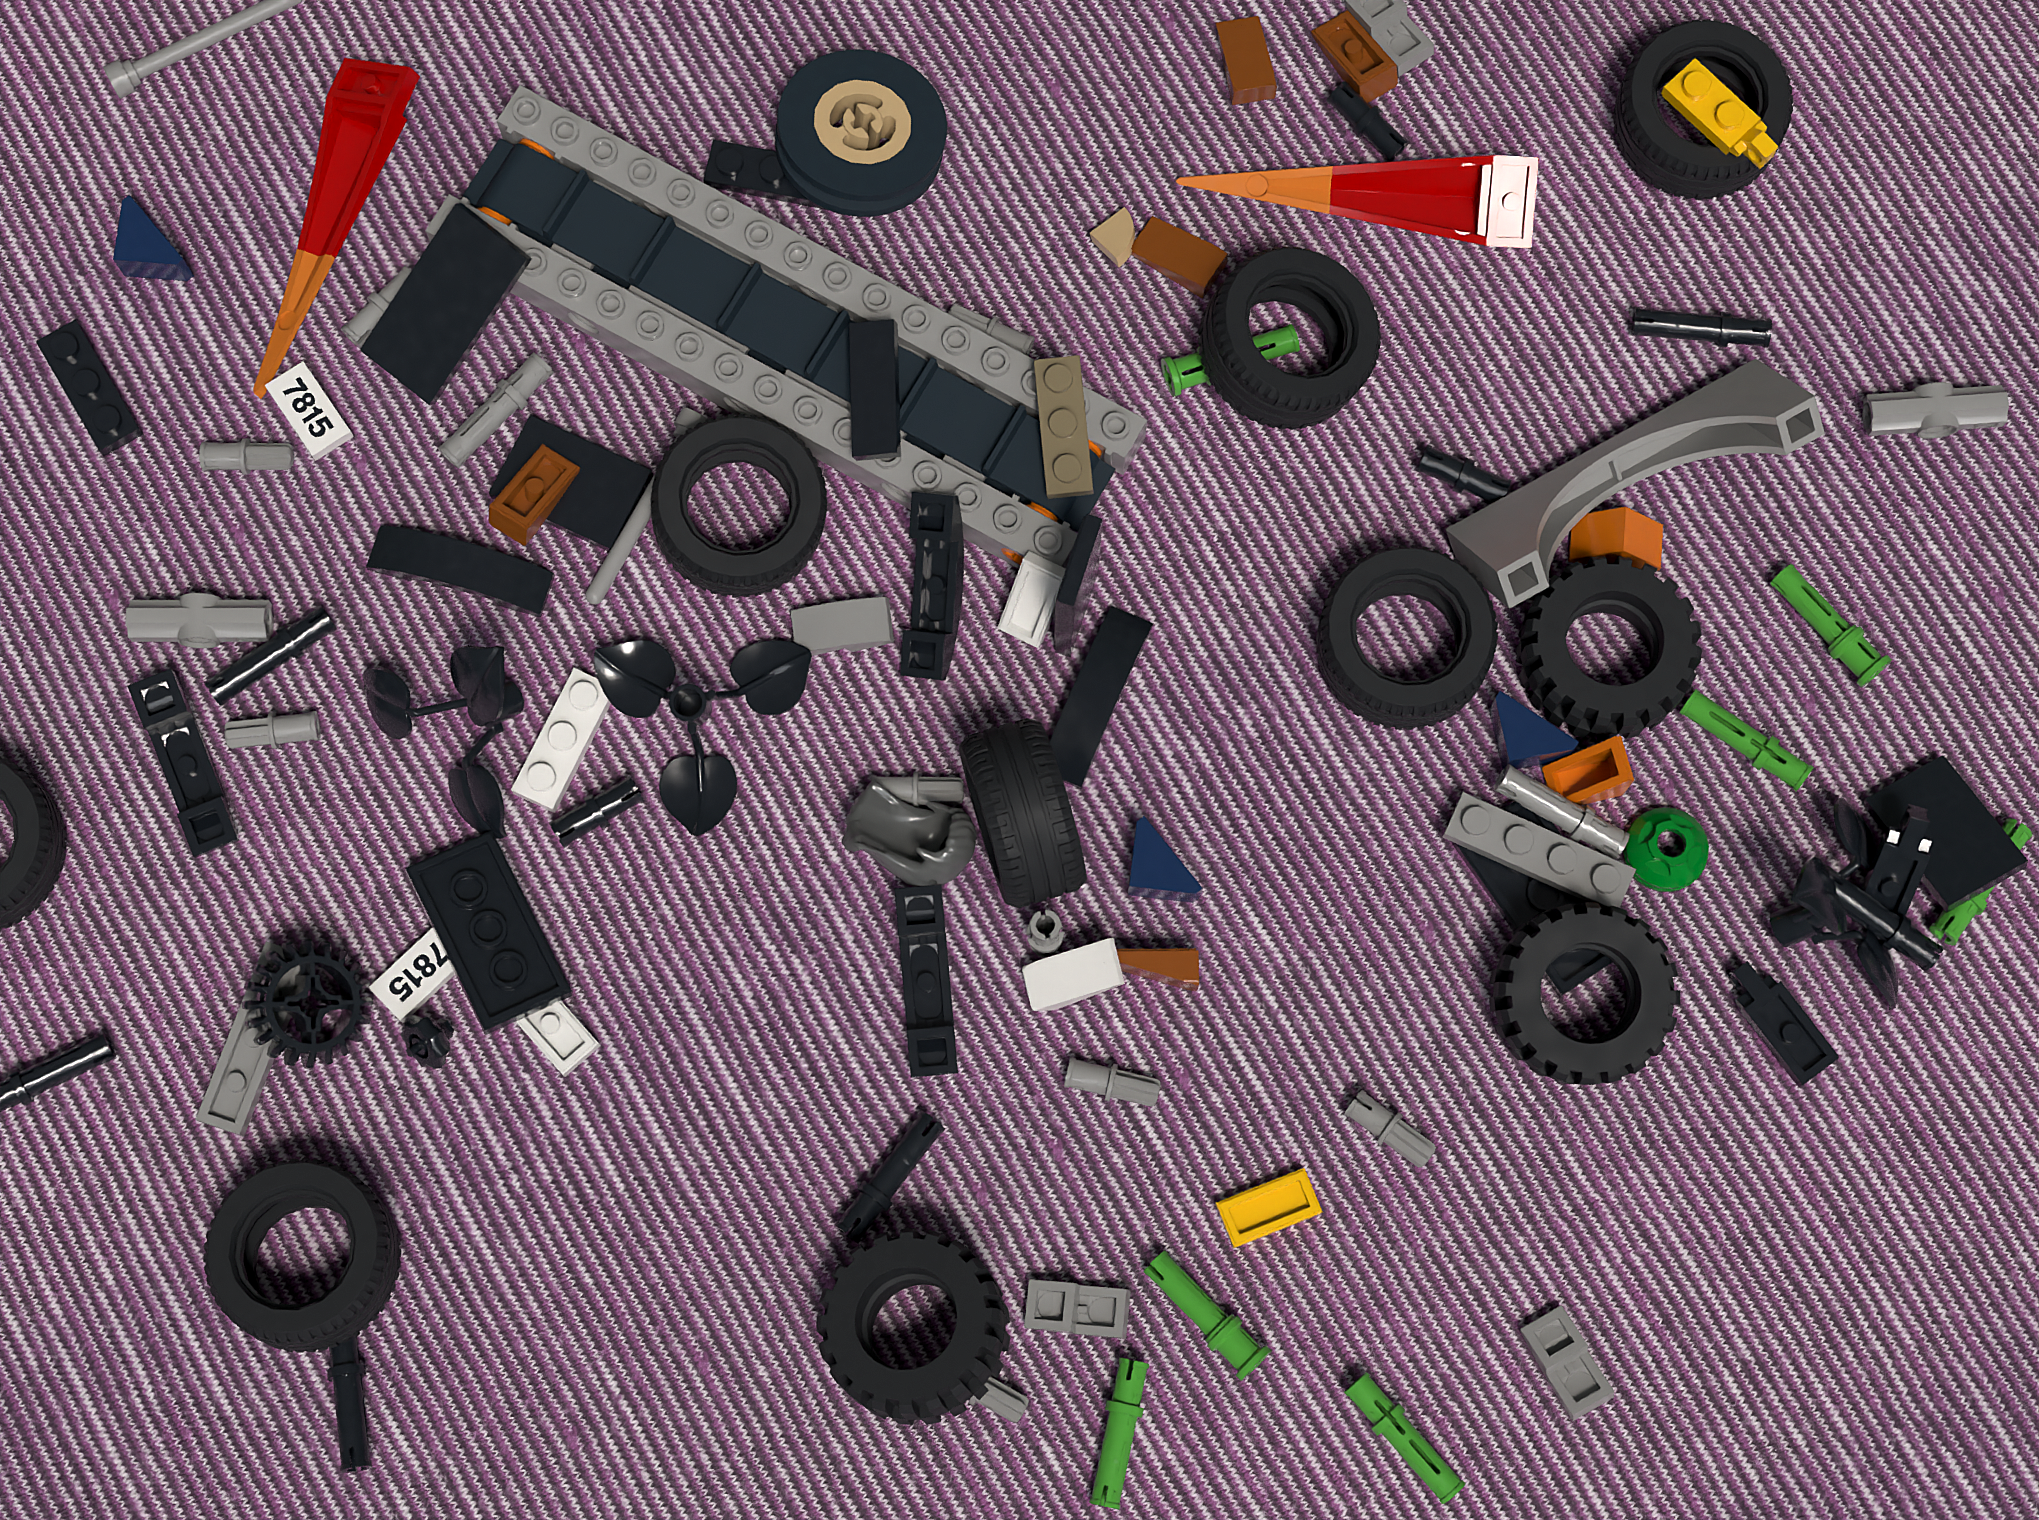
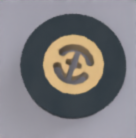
(834, 163)

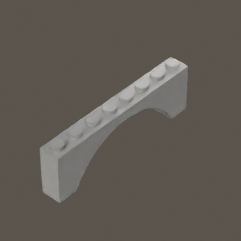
(1740, 413)

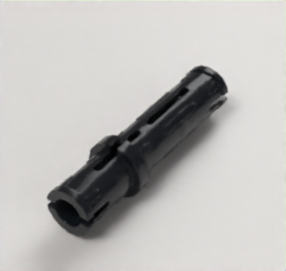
(1702, 327)
(281, 648)
(1890, 928)
(25, 1084)
(889, 1177)
(347, 1376)

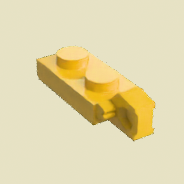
(1719, 114)

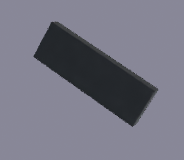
(875, 390)

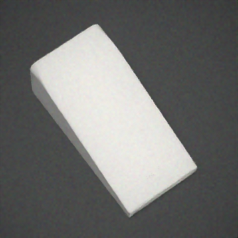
(1072, 975)

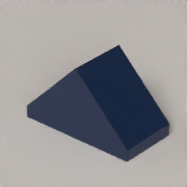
(143, 249)
(1526, 737)
(1157, 869)

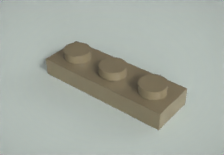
(1063, 427)

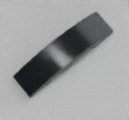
(461, 567)
(937, 585)
(1097, 693)
(185, 762)
(926, 981)

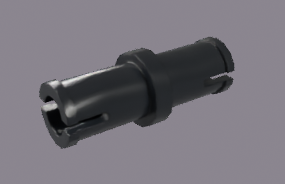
(1367, 121)
(1463, 475)
(597, 811)

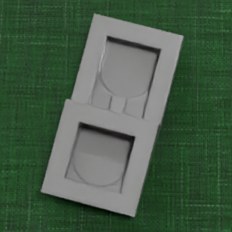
(1393, 31)
(843, 625)
(1077, 1309)
(1567, 1363)

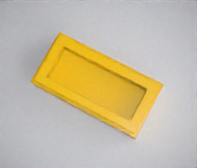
(1268, 1208)

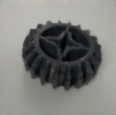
(308, 1025)

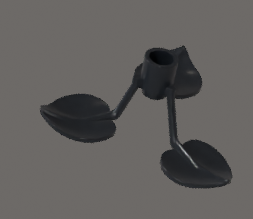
(638, 676)
(489, 700)
(1820, 905)

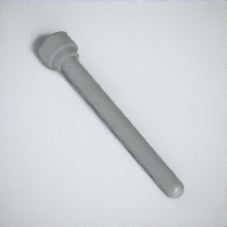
(127, 75)
(635, 525)

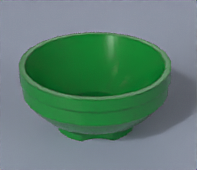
(1654, 868)

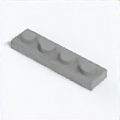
(1538, 852)
(243, 1064)

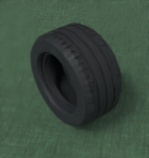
(1734, 59)
(1322, 291)
(735, 441)
(1426, 577)
(1023, 812)
(36, 846)
(255, 1209)

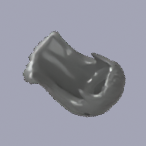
(910, 841)

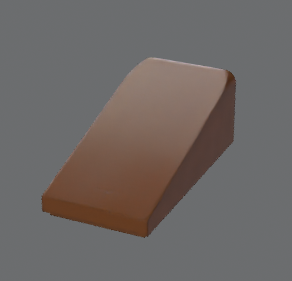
(1356, 56)
(1246, 60)
(1180, 256)
(532, 495)
(1169, 966)

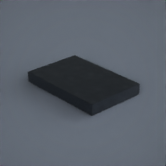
(598, 497)
(1967, 842)

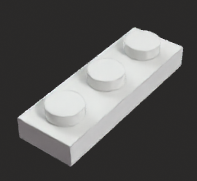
(562, 742)

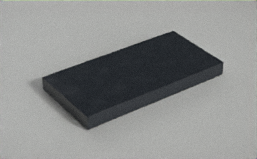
(445, 303)
(1077, 584)
(1523, 897)
(488, 932)

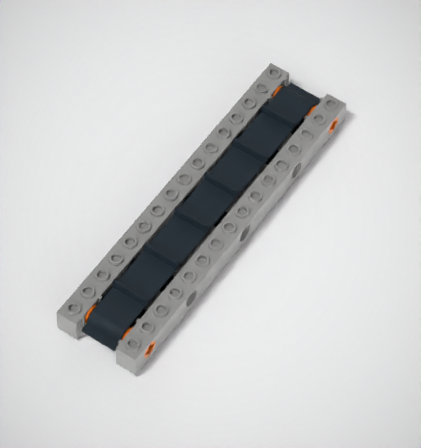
(765, 326)

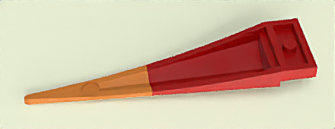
(356, 138)
(1457, 197)

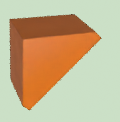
(1617, 534)
(1591, 773)

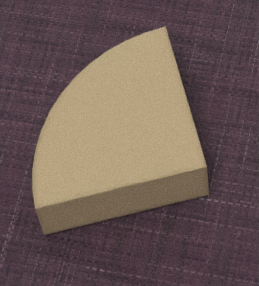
(1115, 236)

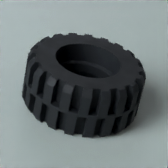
(1639, 600)
(1646, 980)
(872, 1281)

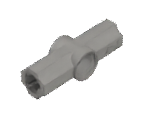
(1935, 410)
(199, 620)

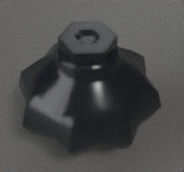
(427, 1040)

